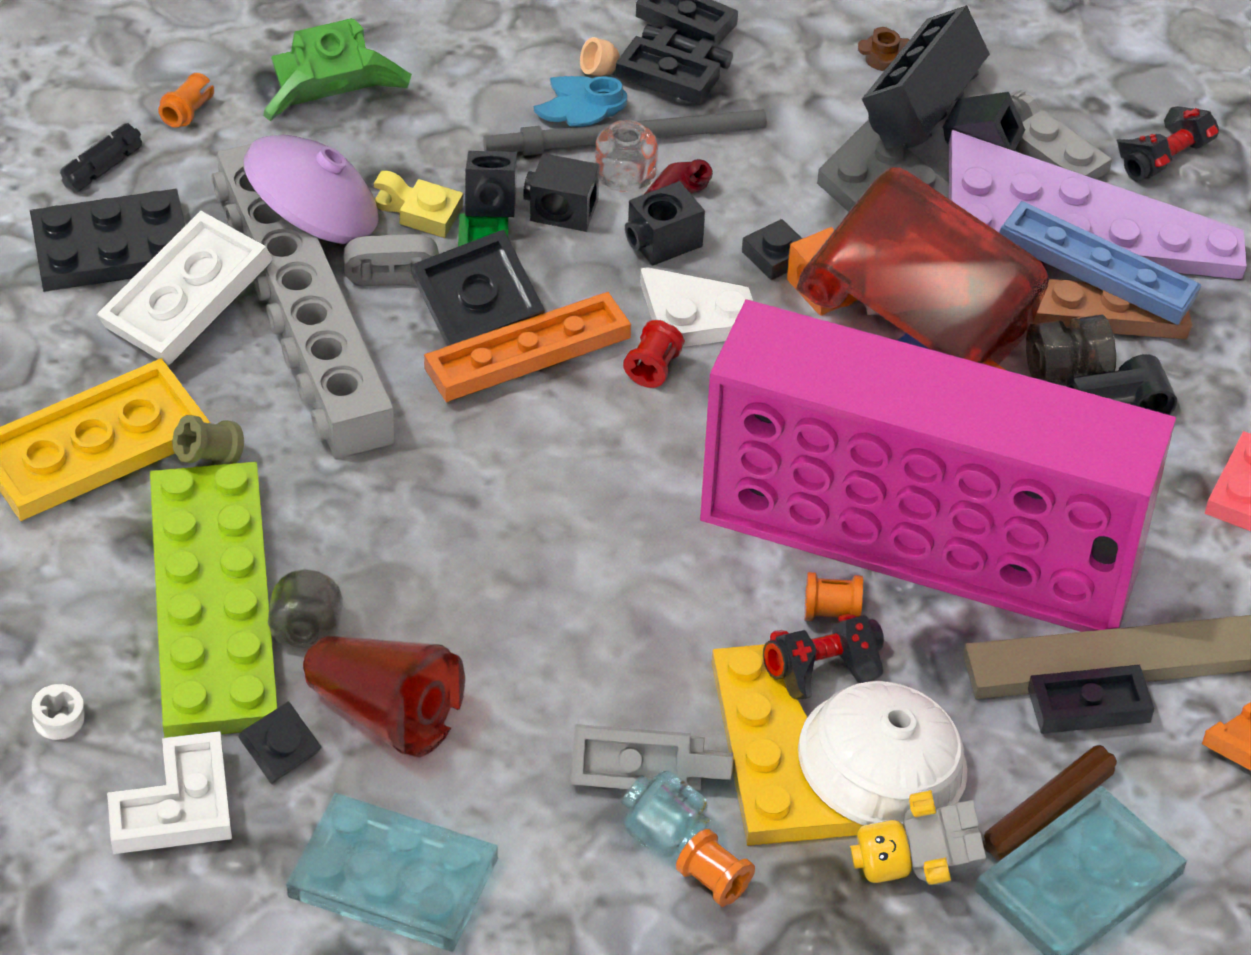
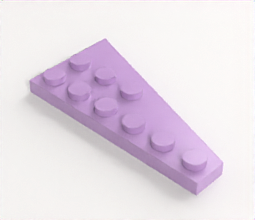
(994, 180)

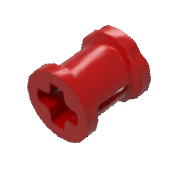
(654, 354)

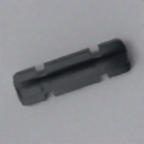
(101, 157)

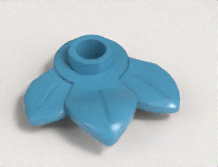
(583, 100)

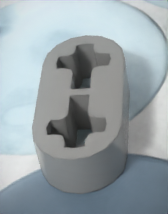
(389, 258)

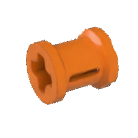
(832, 597)
(715, 867)

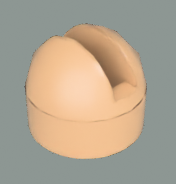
(598, 57)

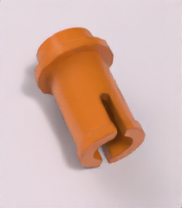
(179, 106)

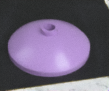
(311, 187)

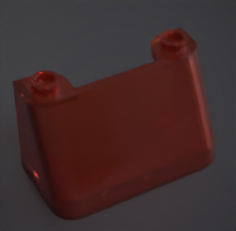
(929, 270)

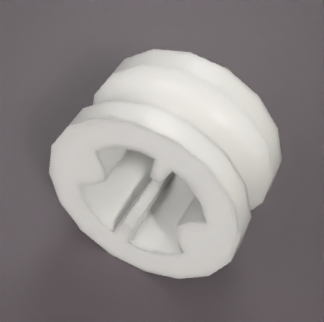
(54, 698)

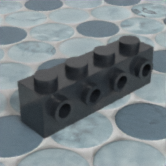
(925, 78)

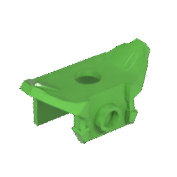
(329, 63)

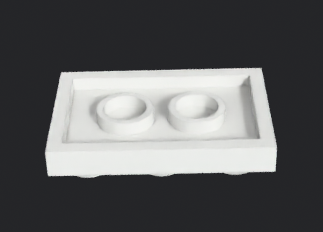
(185, 287)

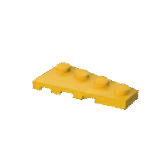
(764, 735)

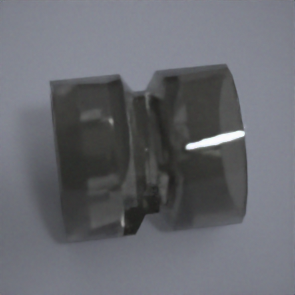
(1070, 351)

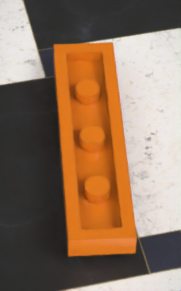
(527, 346)

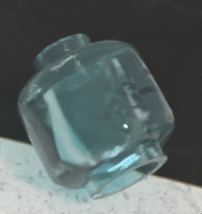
(664, 813)

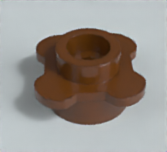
(881, 47)

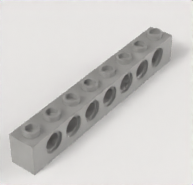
(313, 319)

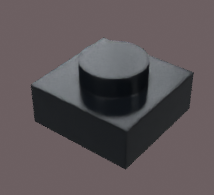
(770, 248)
(279, 742)

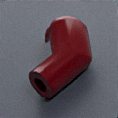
(692, 175)

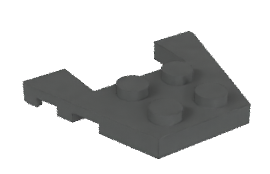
(862, 160)

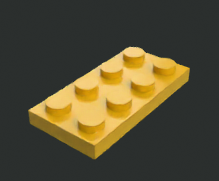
(91, 438)

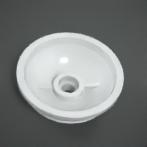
(877, 748)

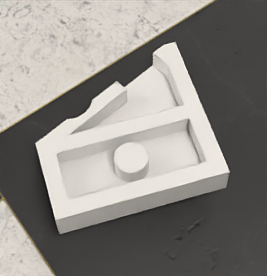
(694, 305)

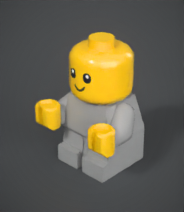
(927, 843)

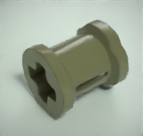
(208, 441)

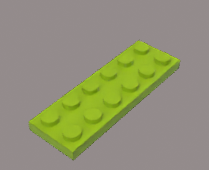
(211, 599)

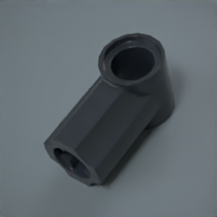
(1137, 382)

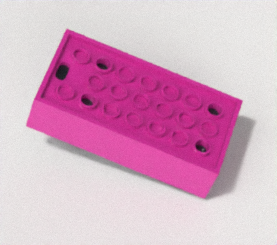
(931, 467)

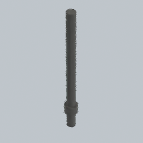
(534, 140)

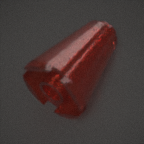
(389, 687)

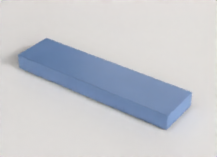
(1101, 262)

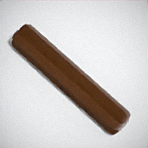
(1050, 802)

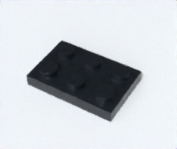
(103, 237)

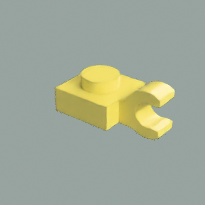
(423, 207)

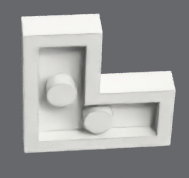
(182, 812)

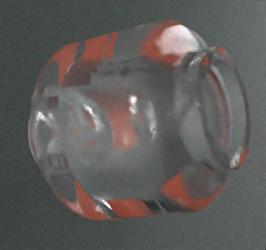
(626, 156)

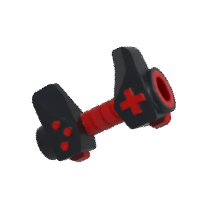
(1152, 153)
(794, 654)

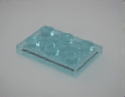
(393, 872)
(1080, 875)

